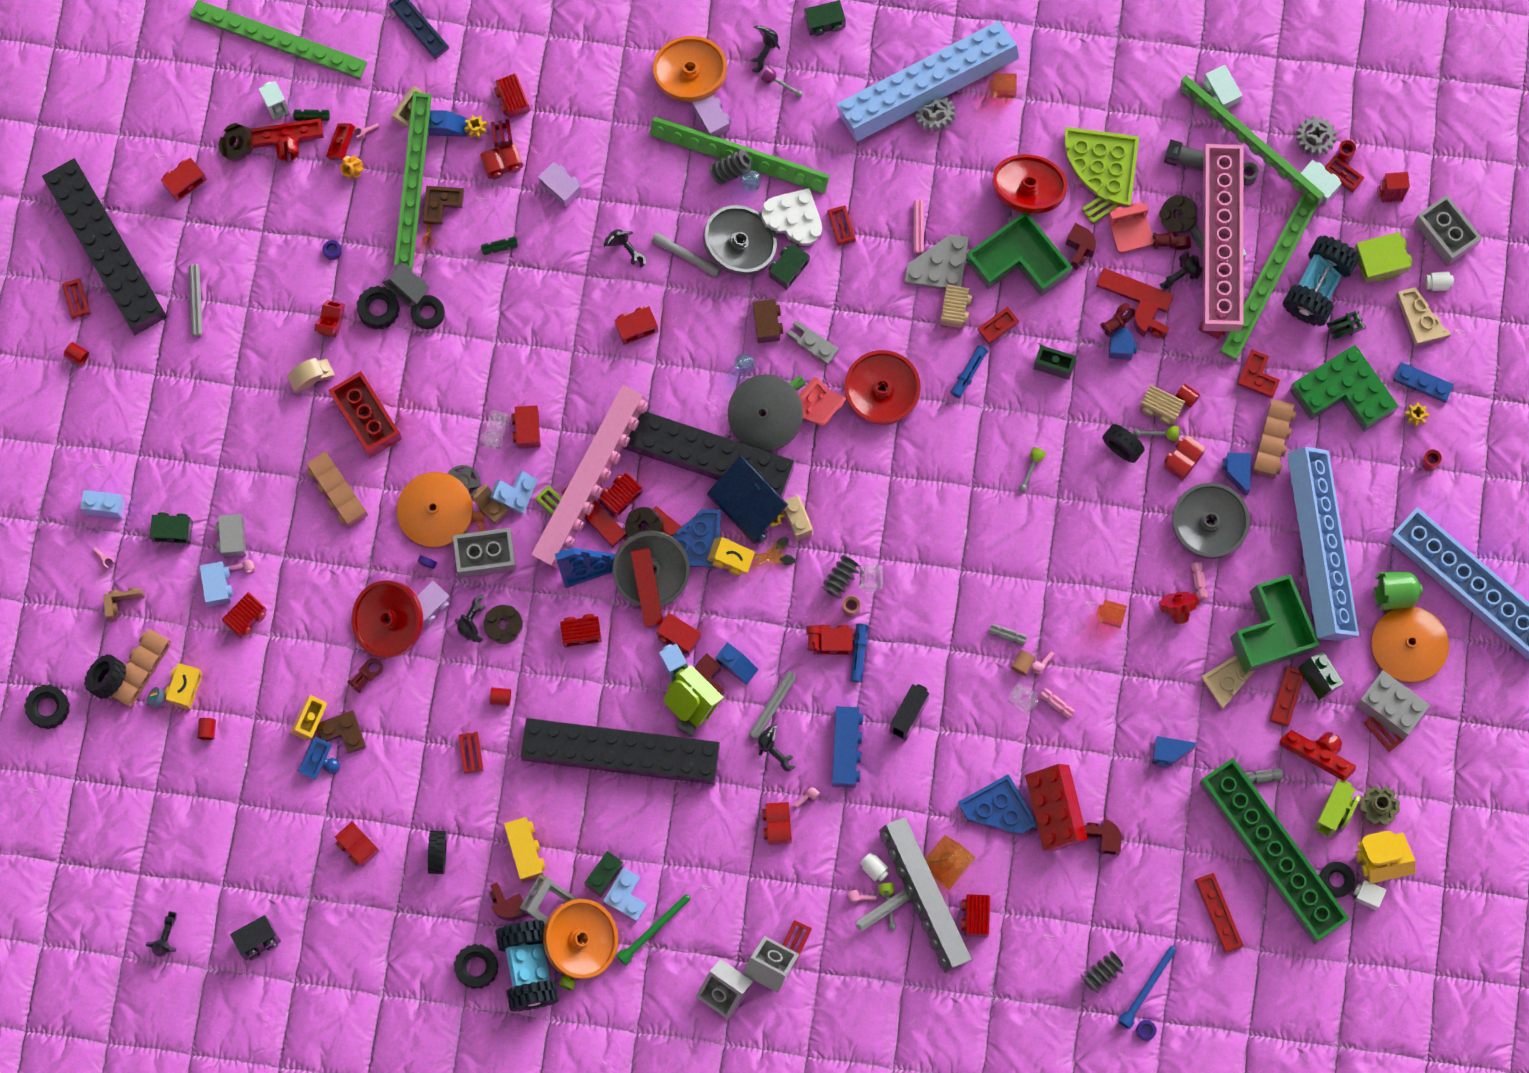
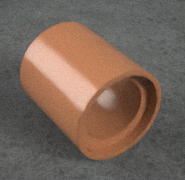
(851, 599)
(1023, 662)

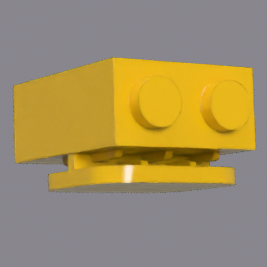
(1385, 856)

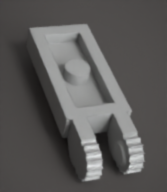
(813, 343)

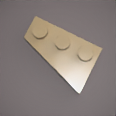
(1419, 318)
(1225, 680)

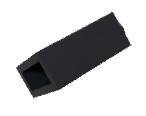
(909, 711)

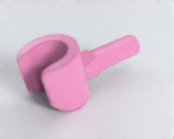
(364, 131)
(103, 557)
(247, 564)
(1039, 667)
(812, 793)
(854, 897)

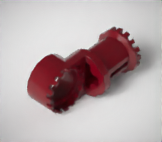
(1167, 239)
(1118, 320)
(365, 675)

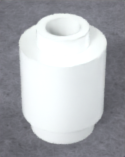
(1439, 281)
(874, 867)

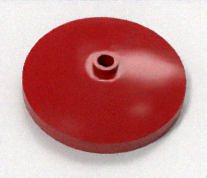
(1029, 184)
(886, 371)
(387, 619)

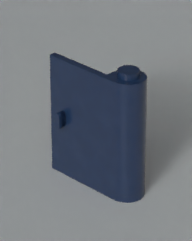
(747, 500)

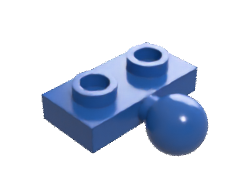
(316, 758)

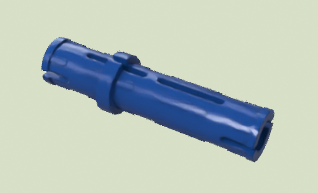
(965, 377)
(859, 652)

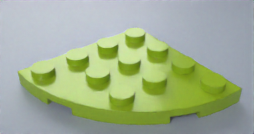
(1103, 162)

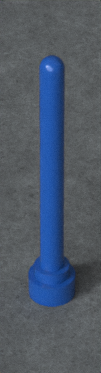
(1127, 1018)

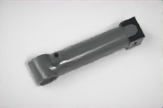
(1193, 158)

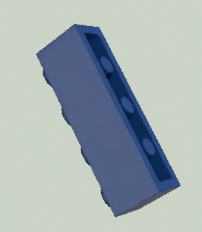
(845, 747)

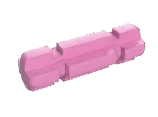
(1199, 580)
(1057, 703)

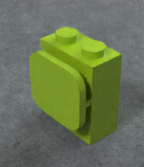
(1383, 257)
(692, 697)
(1337, 808)

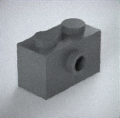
(405, 284)

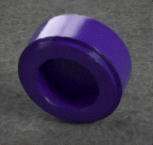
(332, 250)
(427, 562)
(1146, 1030)

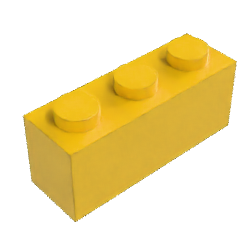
(525, 849)

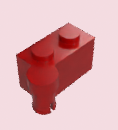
(830, 640)

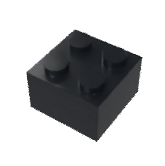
(255, 938)

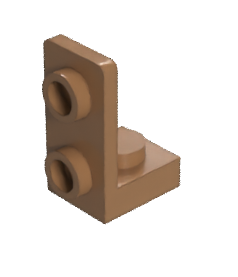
(488, 506)
(112, 608)

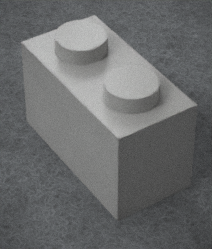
(232, 535)

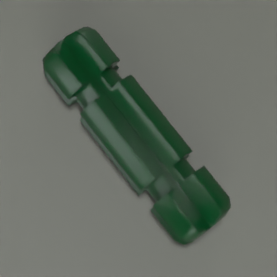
(311, 114)
(499, 245)

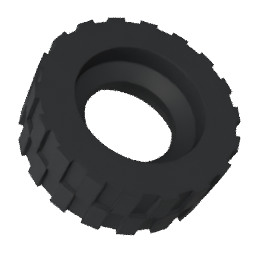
(386, 319)
(1123, 443)
(116, 674)
(36, 696)
(437, 852)
(489, 973)

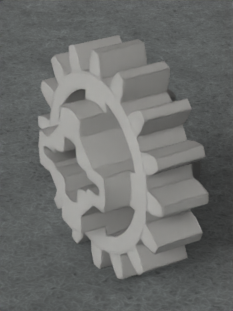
(936, 115)
(1322, 130)

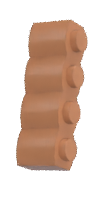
(1273, 438)
(336, 489)
(141, 666)

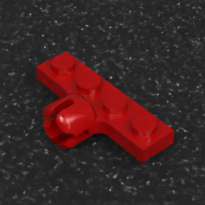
(287, 136)
(1320, 752)

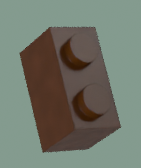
(766, 321)

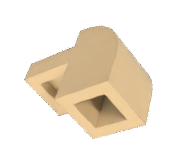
(308, 373)

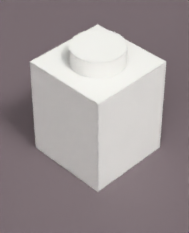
(1369, 894)

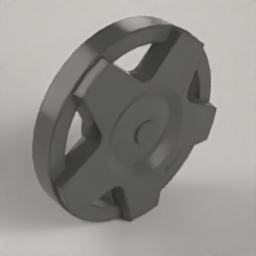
(465, 477)

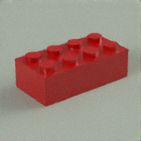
(365, 414)
(1056, 807)

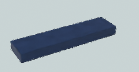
(419, 27)

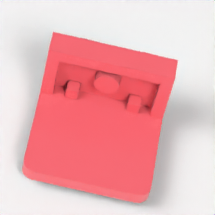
(1130, 227)
(819, 402)

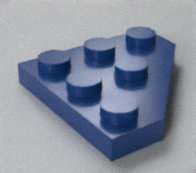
(699, 535)
(583, 565)
(999, 807)

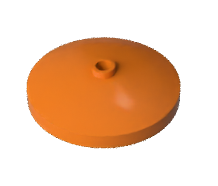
(690, 68)
(452, 511)
(1406, 661)
(595, 934)

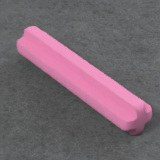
(918, 226)

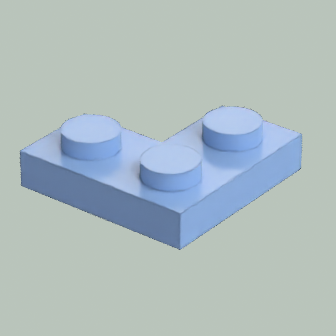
(516, 496)
(620, 895)

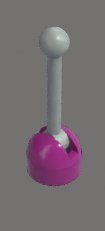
(770, 76)

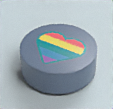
(156, 697)

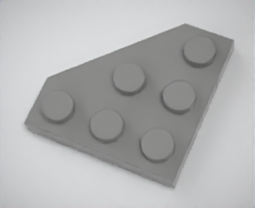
(940, 264)

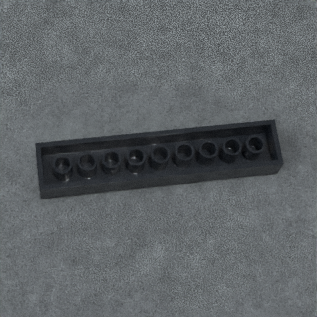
(104, 246)
(704, 451)
(620, 751)

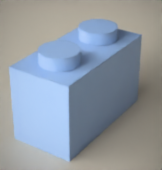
(102, 504)
(215, 584)
(672, 660)

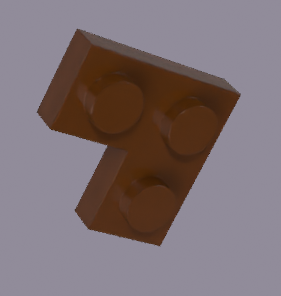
(438, 198)
(345, 726)

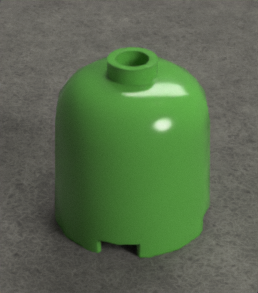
(1397, 590)

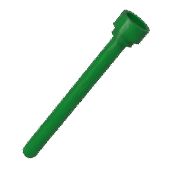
(626, 955)

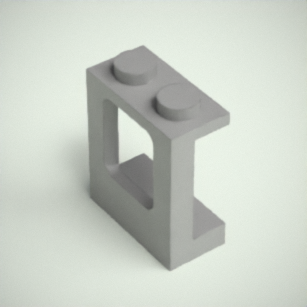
(538, 892)

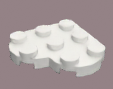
(793, 215)

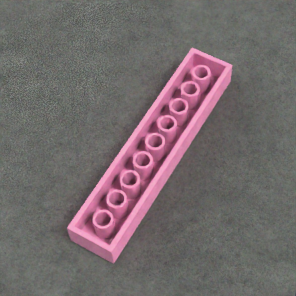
(1223, 237)
(591, 475)

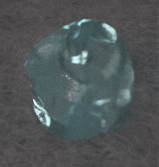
(751, 180)
(744, 363)

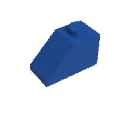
(446, 124)
(1122, 344)
(1238, 470)
(736, 663)
(1169, 750)

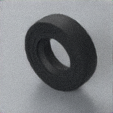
(436, 320)
(1348, 875)

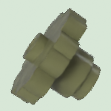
(1373, 812)

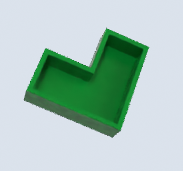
(1020, 246)
(1346, 380)
(1283, 630)

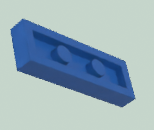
(1423, 382)

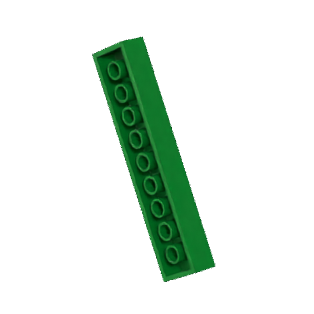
(1274, 850)

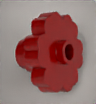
(1179, 605)

